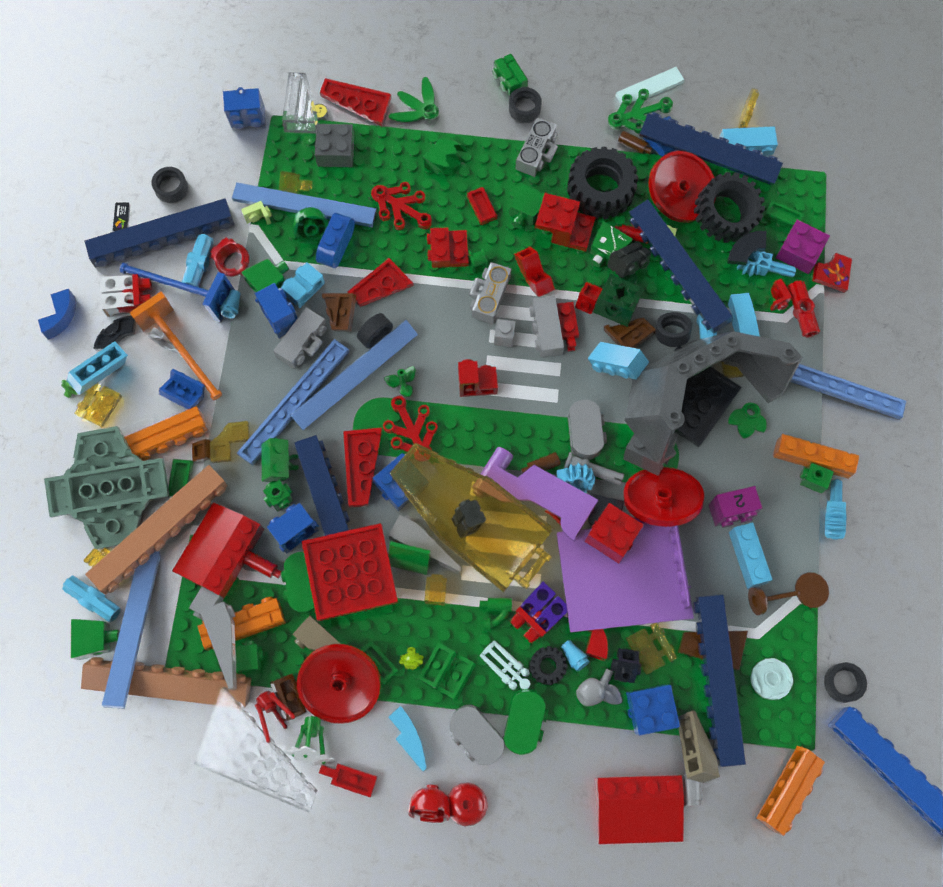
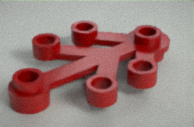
(400, 204)
(411, 431)

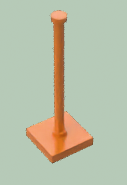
(153, 312)

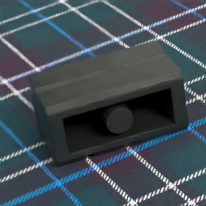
(629, 259)
(468, 518)

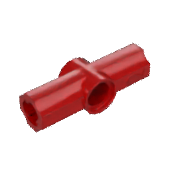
(806, 319)

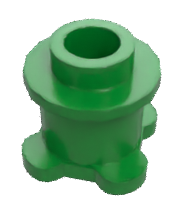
(478, 259)

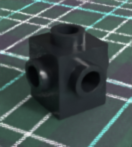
(626, 665)

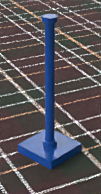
(213, 297)

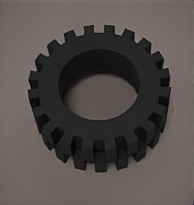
(742, 194)

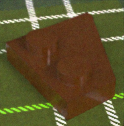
(340, 310)

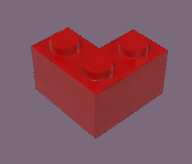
(475, 380)

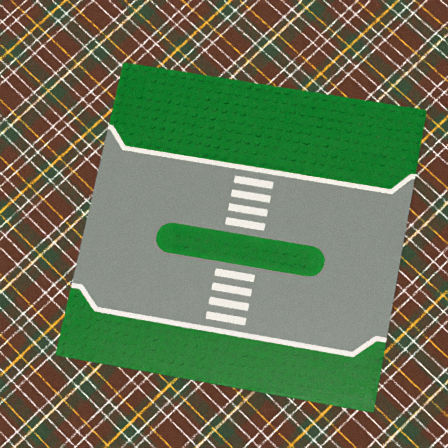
(523, 418)

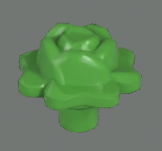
(68, 389)

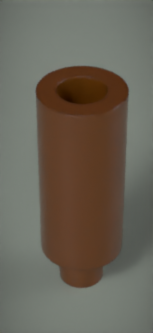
(634, 143)
(545, 463)

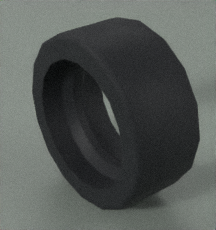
(525, 93)
(163, 174)
(673, 319)
(374, 330)
(860, 679)

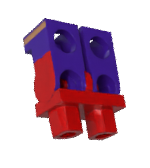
(535, 617)

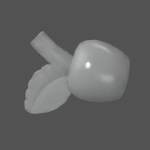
(594, 691)

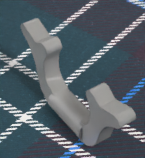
(157, 337)

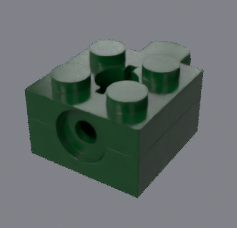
(619, 298)

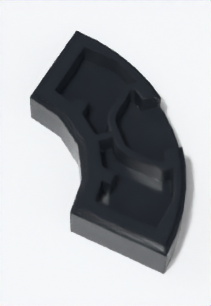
(746, 246)
(115, 332)

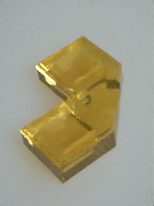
(221, 445)

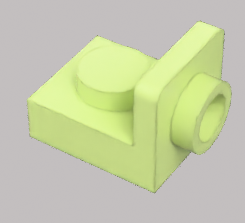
(255, 212)

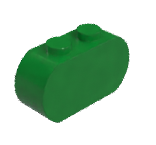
(298, 588)
(525, 721)

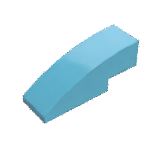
(743, 314)
(409, 737)

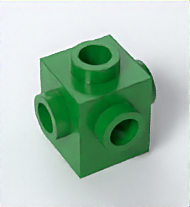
(281, 500)

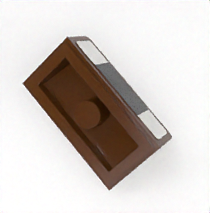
(286, 691)

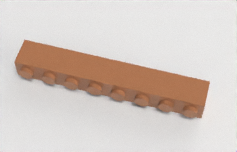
(156, 530)
(167, 683)

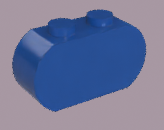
(335, 240)

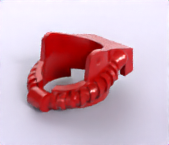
(221, 252)

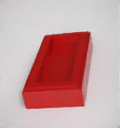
(482, 206)

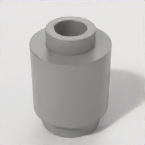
(692, 792)

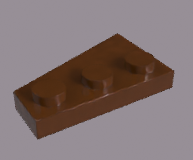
(690, 641)

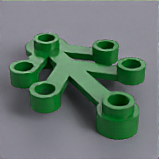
(637, 112)

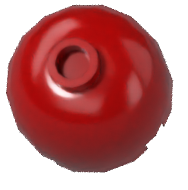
(467, 804)
(430, 805)

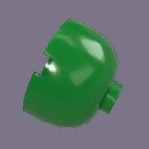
(309, 225)

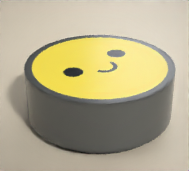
(322, 112)

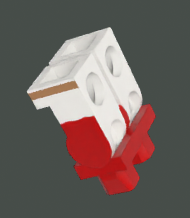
(123, 293)

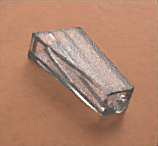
(299, 107)

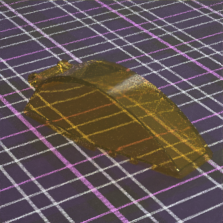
(506, 537)

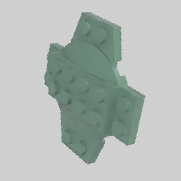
(106, 486)

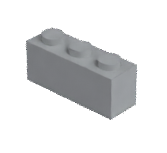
(546, 326)

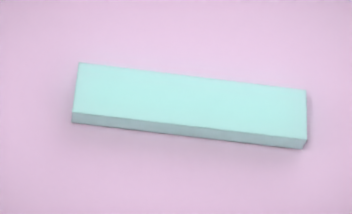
(655, 85)

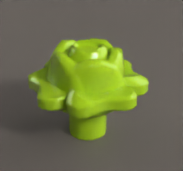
(411, 659)

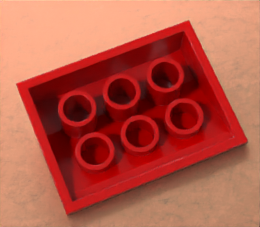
(218, 549)
(640, 809)

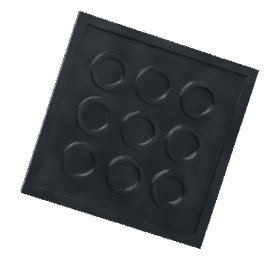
(704, 403)

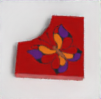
(835, 273)

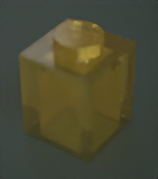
(435, 590)

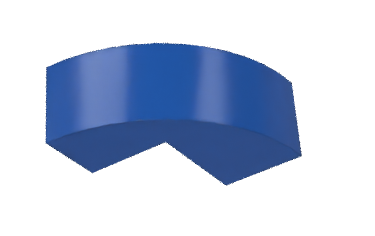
(65, 307)

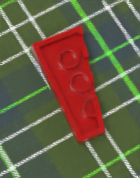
(359, 100)
(360, 460)

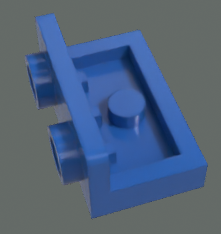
(182, 390)

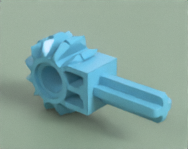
(764, 263)
(578, 476)
(835, 512)

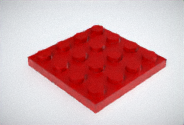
(349, 572)

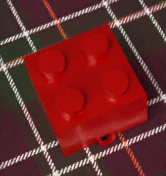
(613, 533)

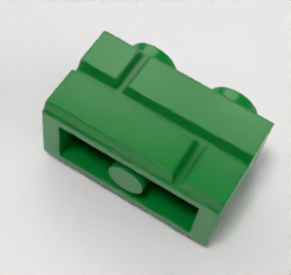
(509, 74)

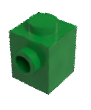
(816, 478)
(249, 657)

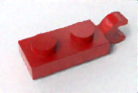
(568, 324)
(350, 779)

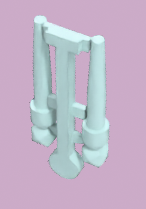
(524, 683)

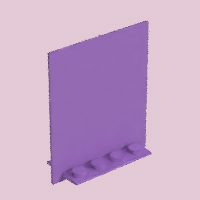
(640, 590)

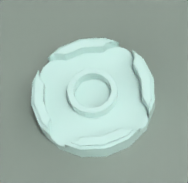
(771, 679)

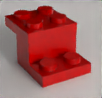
(562, 218)

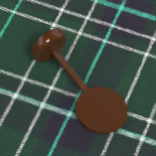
(809, 588)

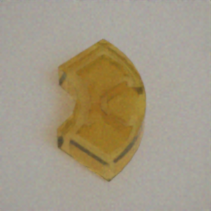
(747, 111)

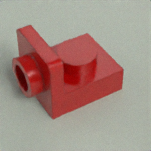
(781, 294)
(588, 298)

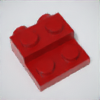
(447, 248)

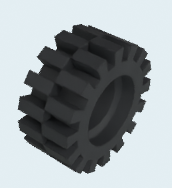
(539, 675)

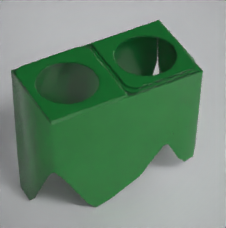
(443, 155)

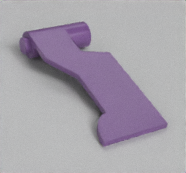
(544, 490)

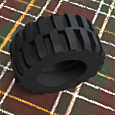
(607, 163)

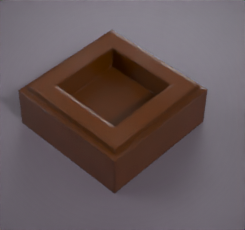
(201, 451)

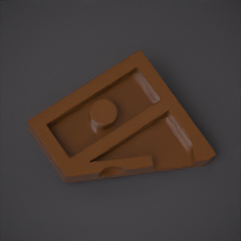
(633, 335)

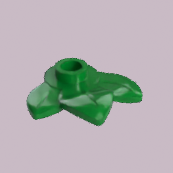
(748, 423)

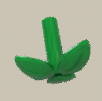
(403, 377)

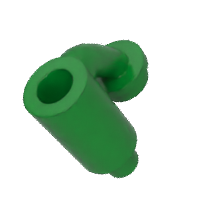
(501, 605)

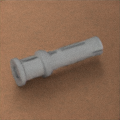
(598, 471)

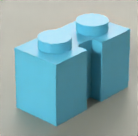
(303, 285)

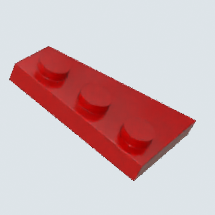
(380, 283)

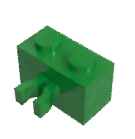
(276, 460)

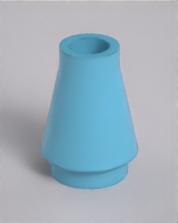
(231, 304)
(575, 657)

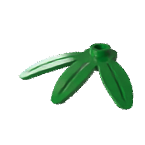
(421, 110)

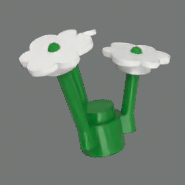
(305, 754)

